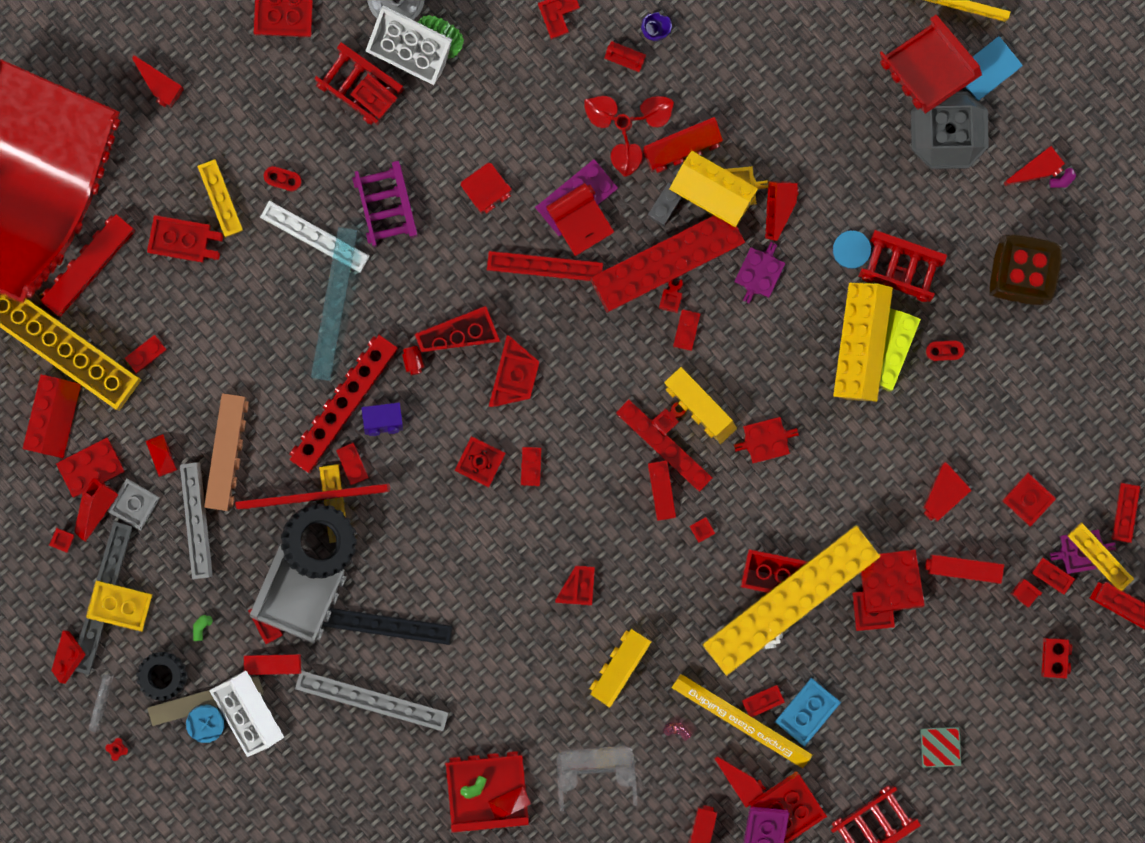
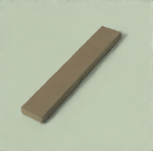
(181, 707)

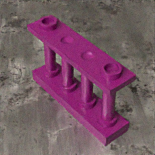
(398, 191)

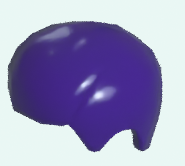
(655, 26)

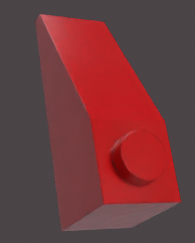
(161, 86)
(1041, 167)
(780, 204)
(661, 490)
(743, 784)

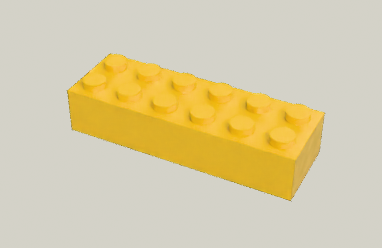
(863, 341)

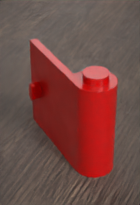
(577, 217)

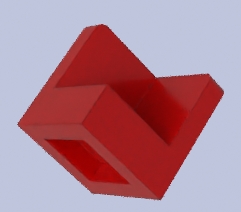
(1025, 592)

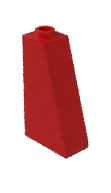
(965, 569)

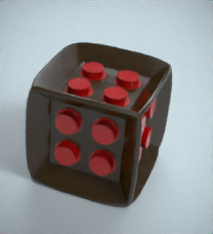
(1025, 269)

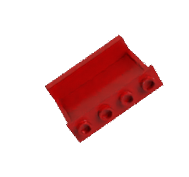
(931, 66)
(502, 776)

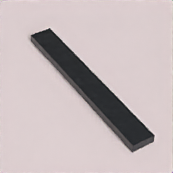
(389, 626)

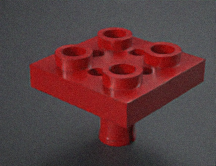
(476, 447)

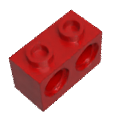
(1050, 658)

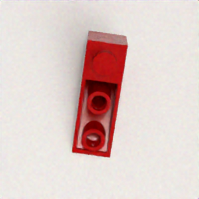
(94, 504)

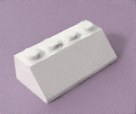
(246, 714)

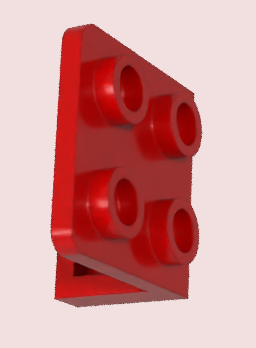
(486, 188)

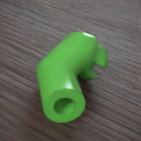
(199, 625)
(475, 790)

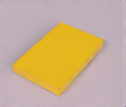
(118, 605)

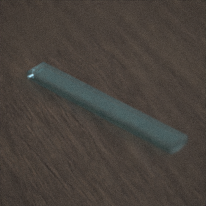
(334, 303)

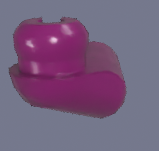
(1063, 182)

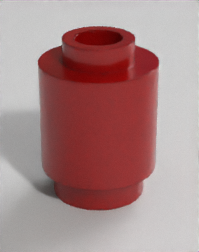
(413, 360)

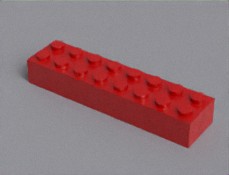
(665, 262)

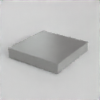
(133, 504)

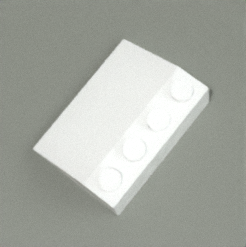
(409, 45)

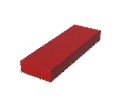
(1125, 512)
(272, 664)

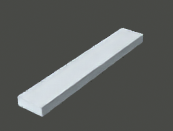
(308, 233)

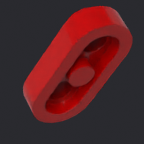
(283, 178)
(944, 350)

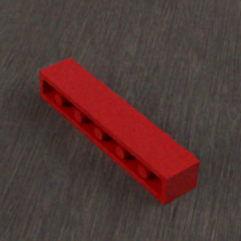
(87, 265)

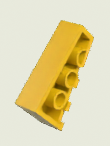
(701, 405)

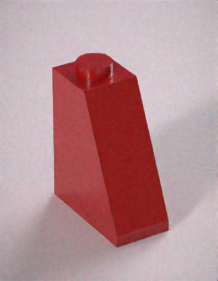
(945, 493)
(703, 825)

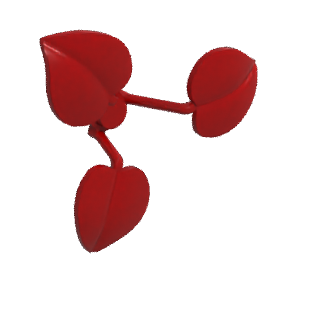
(602, 110)

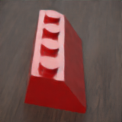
(680, 144)
(52, 416)
(766, 570)

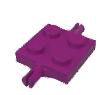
(759, 272)
(1073, 557)

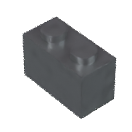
(664, 206)

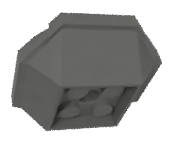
(952, 150)

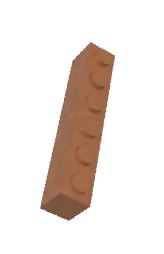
(225, 452)

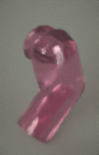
(676, 728)

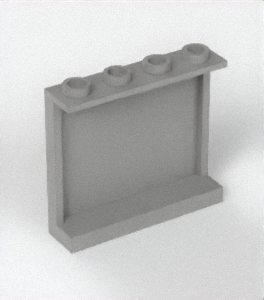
(295, 601)

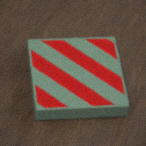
(940, 747)

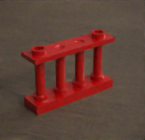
(360, 65)
(916, 254)
(1119, 603)
(892, 835)

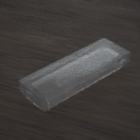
(100, 702)

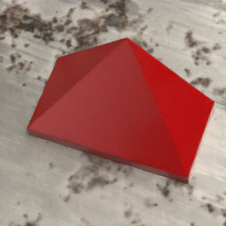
(161, 455)
(509, 802)

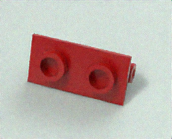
(625, 56)

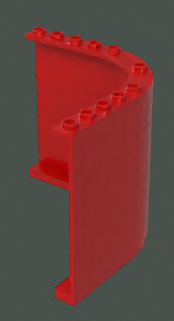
(48, 173)

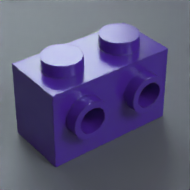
(382, 419)

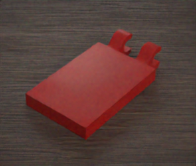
(182, 239)

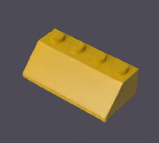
(713, 189)
(620, 667)

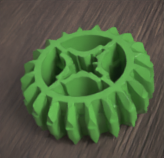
(445, 29)

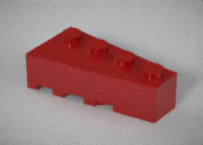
(461, 331)

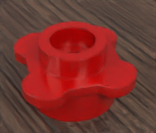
(122, 750)

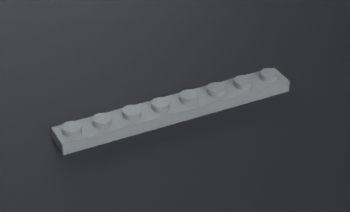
(372, 700)

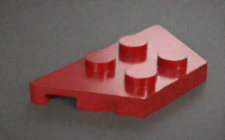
(514, 375)

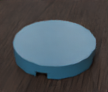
(851, 249)
(205, 723)

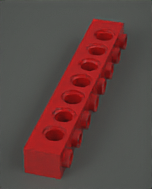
(308, 462)

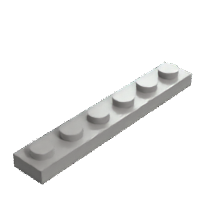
(196, 520)

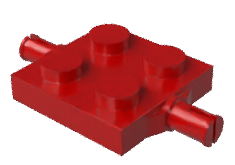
(766, 440)

